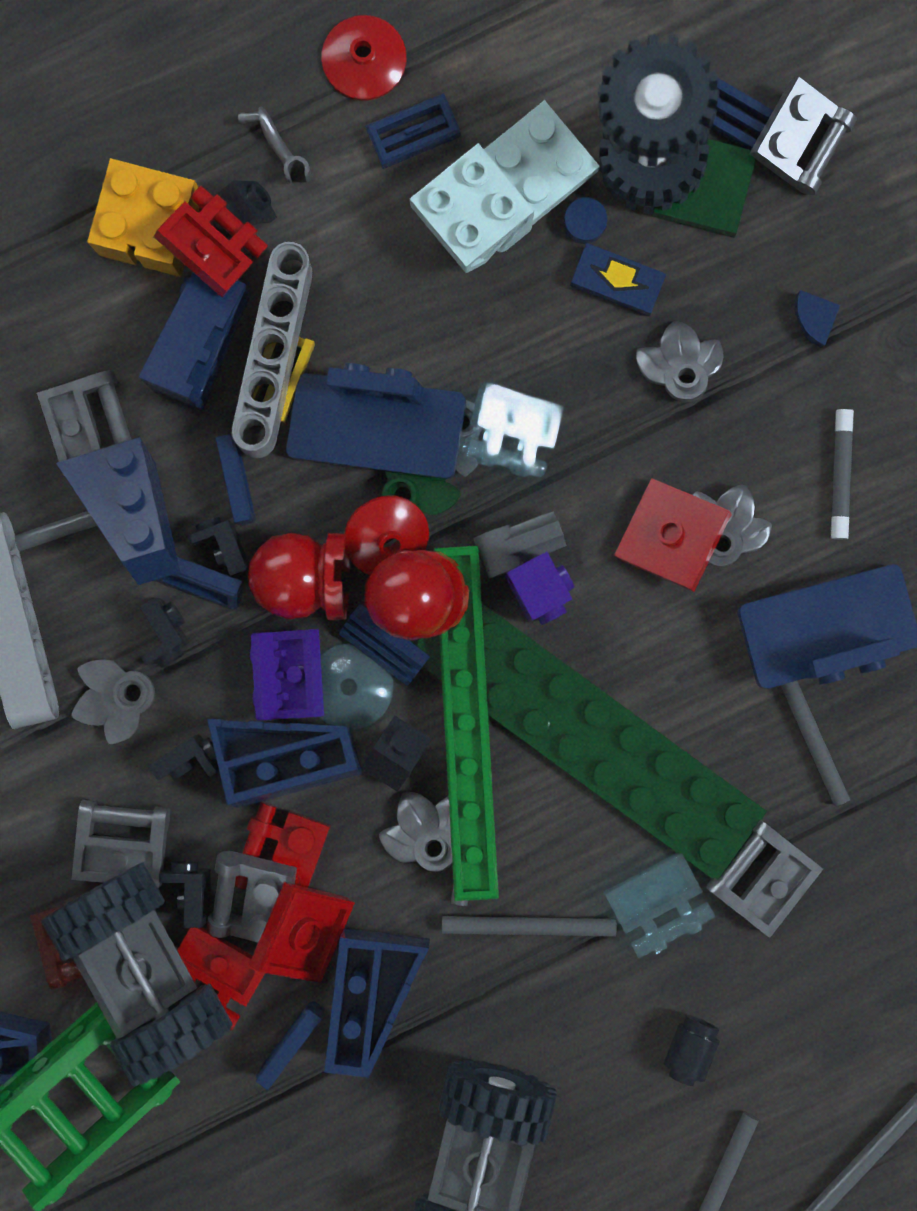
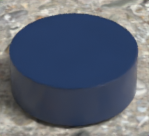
(585, 220)

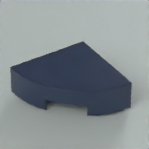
(815, 316)

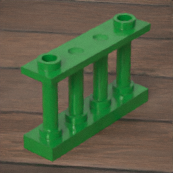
(30, 1091)

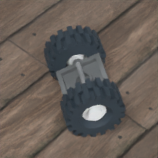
(656, 122)
(137, 975)
(488, 1137)

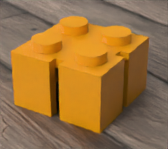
(132, 209)

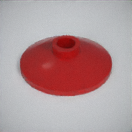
(364, 76)
(382, 520)

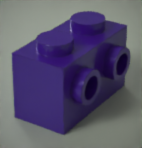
(541, 588)

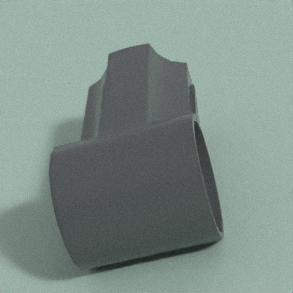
(511, 547)

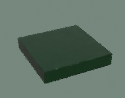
(721, 192)

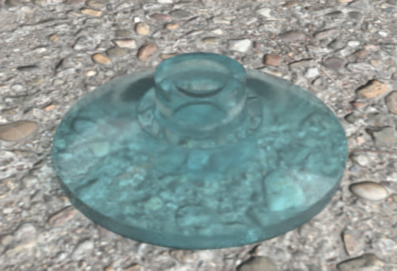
(372, 693)

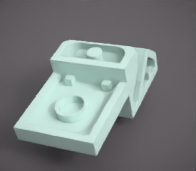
(502, 190)

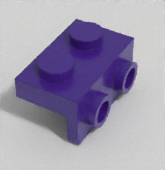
(287, 674)

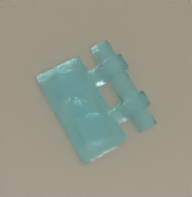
(518, 417)
(654, 893)

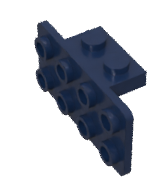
(376, 422)
(829, 628)

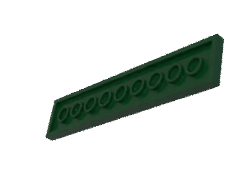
(609, 748)

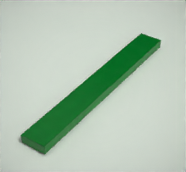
(468, 742)

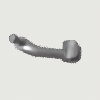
(275, 141)

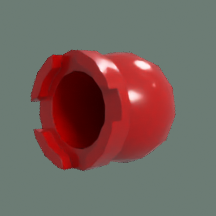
(298, 576)
(416, 594)

